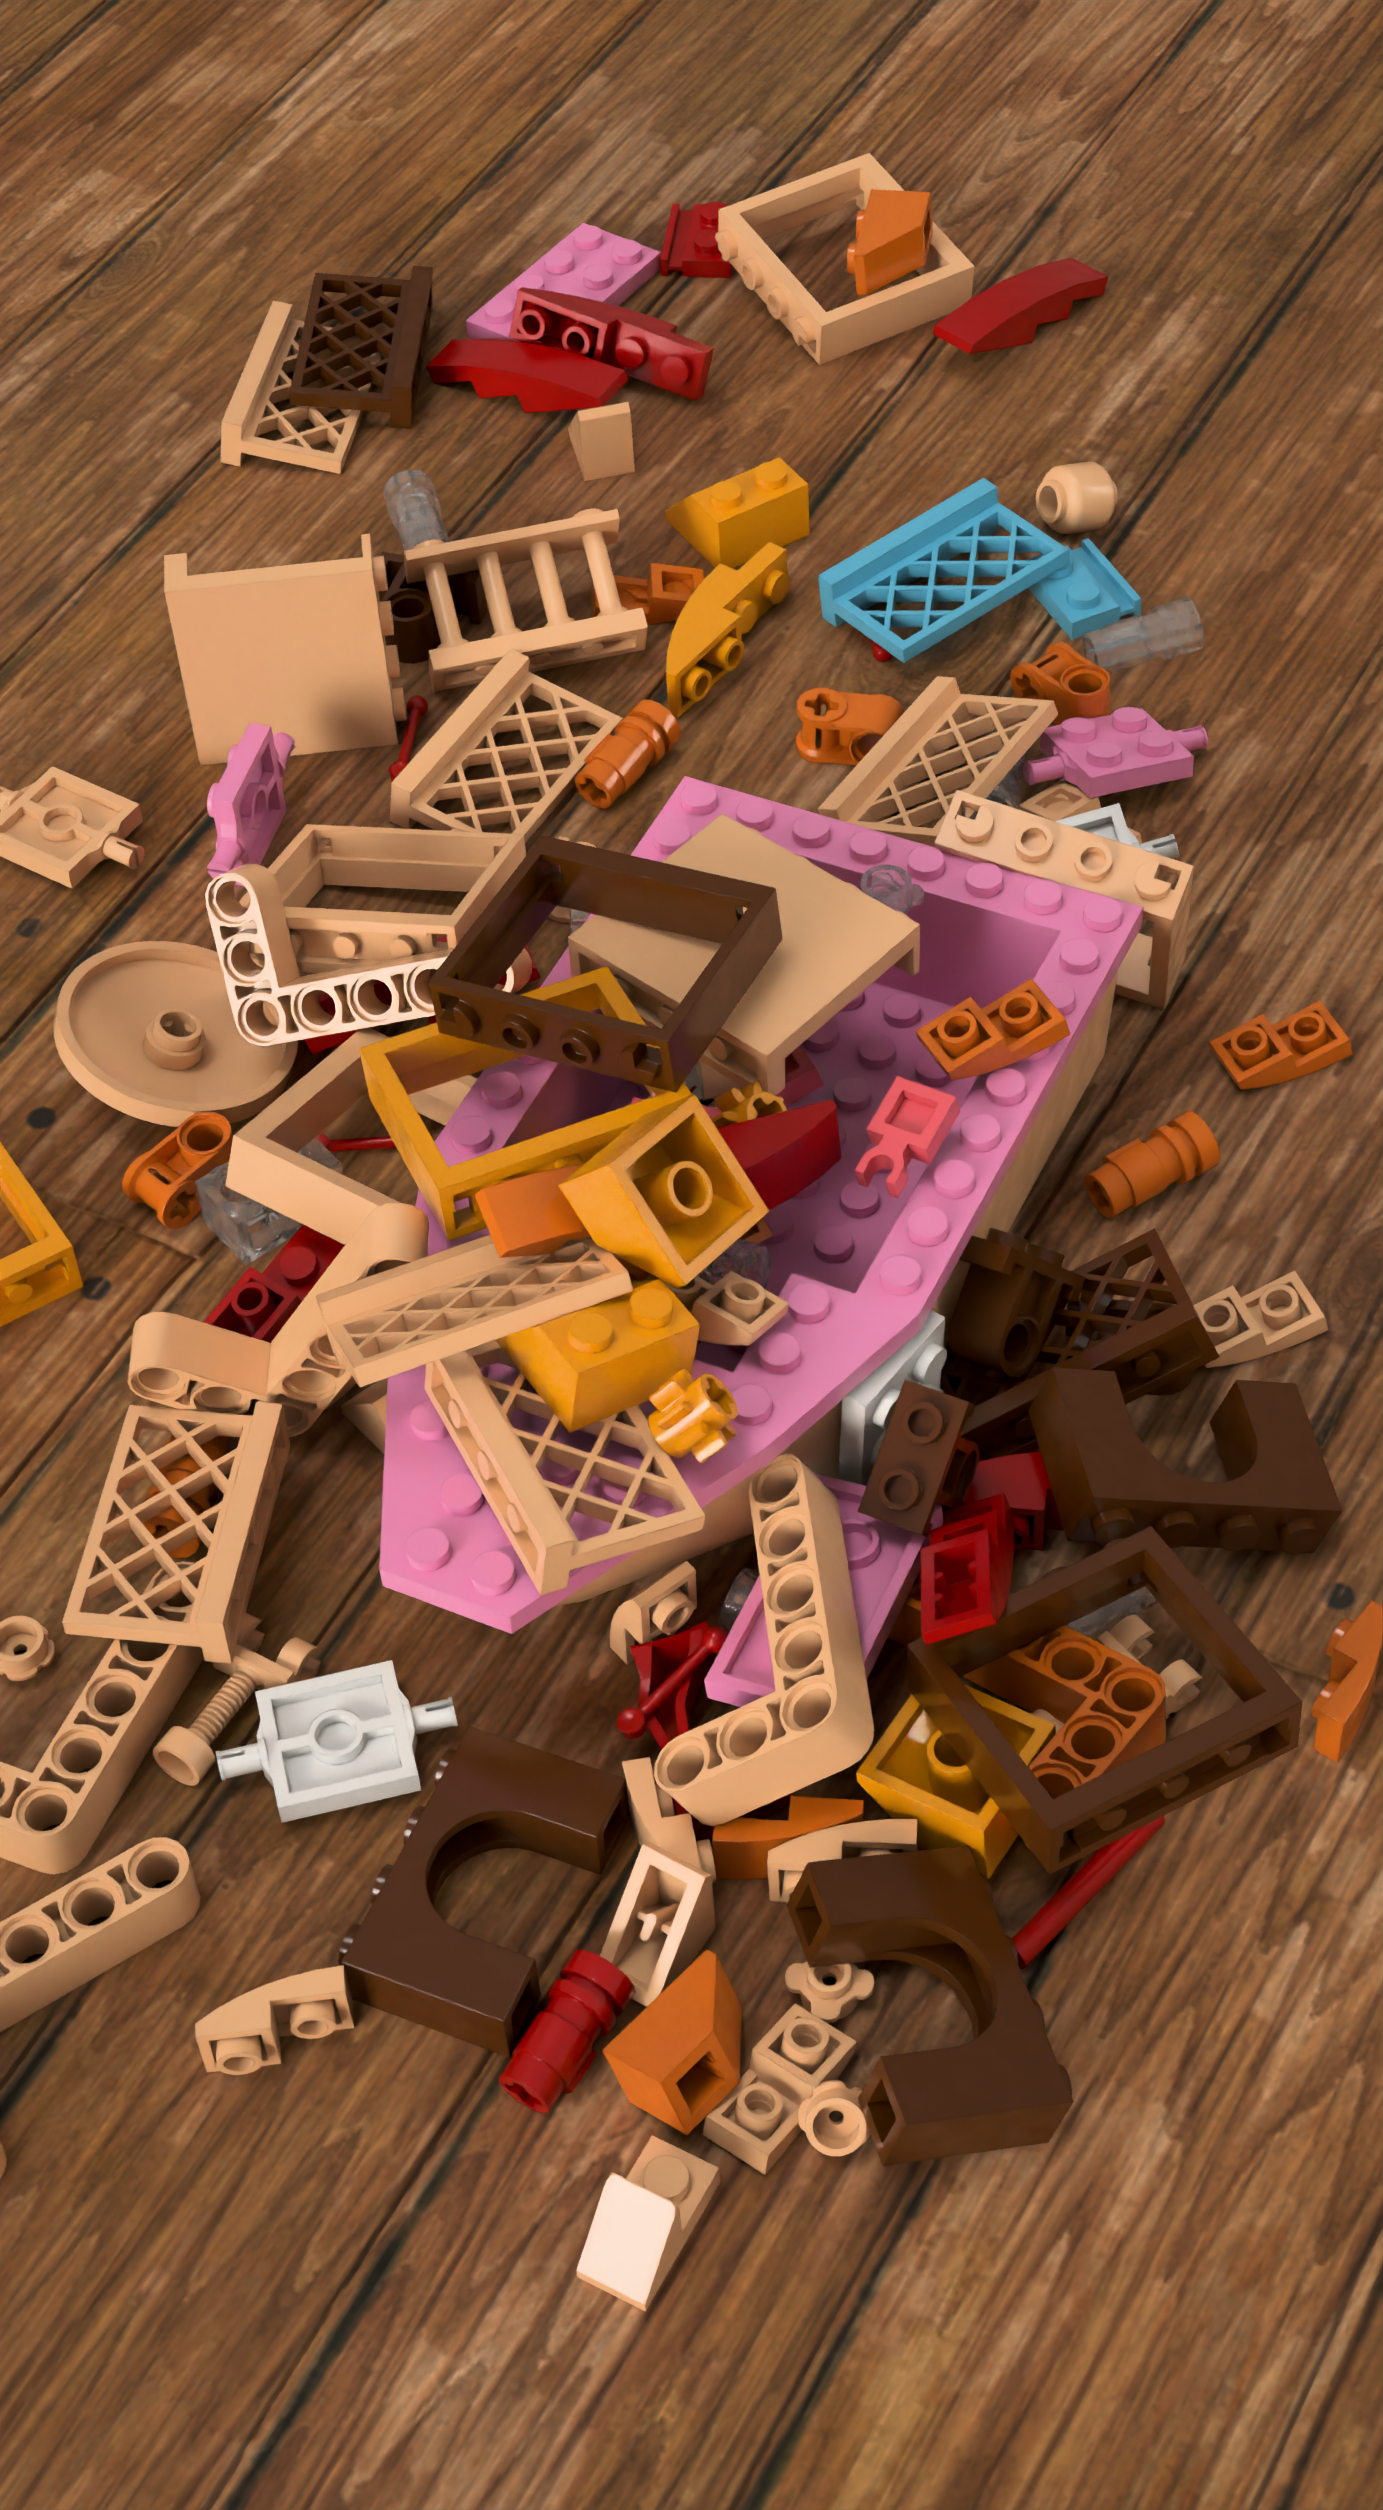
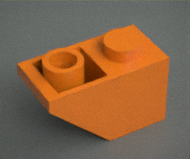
(890, 238)
(682, 2047)

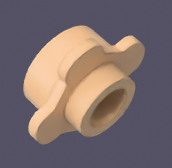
(829, 2001)

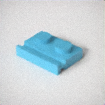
(1086, 592)

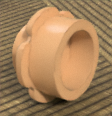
(22, 1634)
(823, 2133)

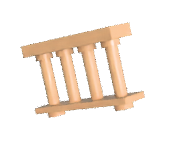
(562, 639)

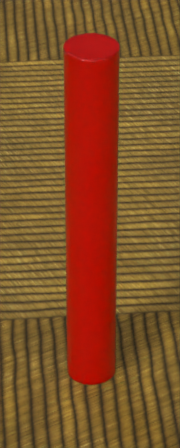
(1078, 1892)

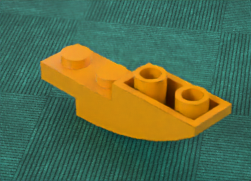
(711, 625)

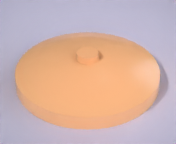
(159, 1036)

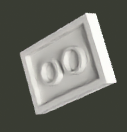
(871, 1404)

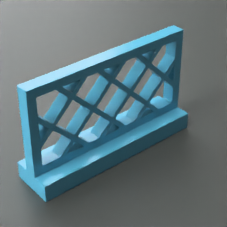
(923, 550)

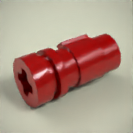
(561, 2037)

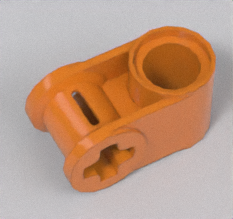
(1068, 679)
(848, 729)
(177, 1162)

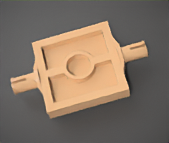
(67, 827)

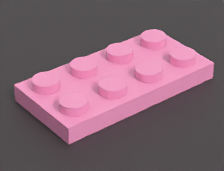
(583, 265)
(882, 1572)

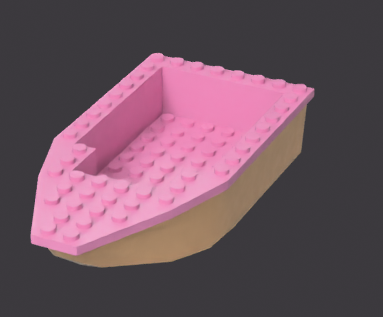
(841, 1253)

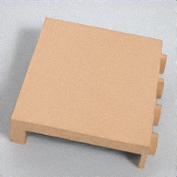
(287, 653)
(828, 954)

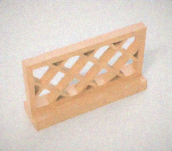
(265, 383)
(472, 727)
(919, 750)
(460, 1303)
(528, 1503)
(233, 1548)

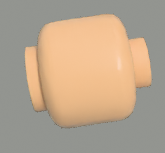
(1076, 497)

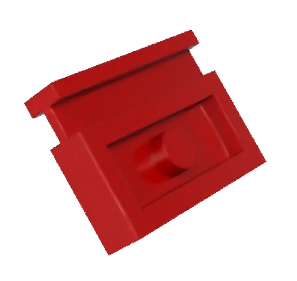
(692, 243)

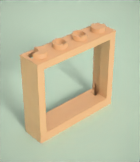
(938, 291)
(385, 859)
(1088, 862)
(266, 1150)

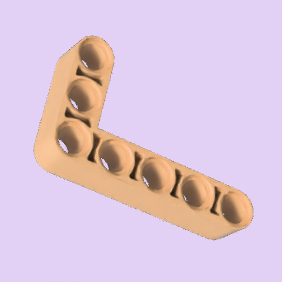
(298, 996)
(228, 1372)
(821, 1701)
(98, 1741)
(82, 1952)

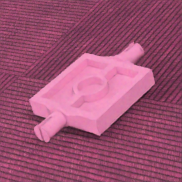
(1115, 752)
(249, 798)

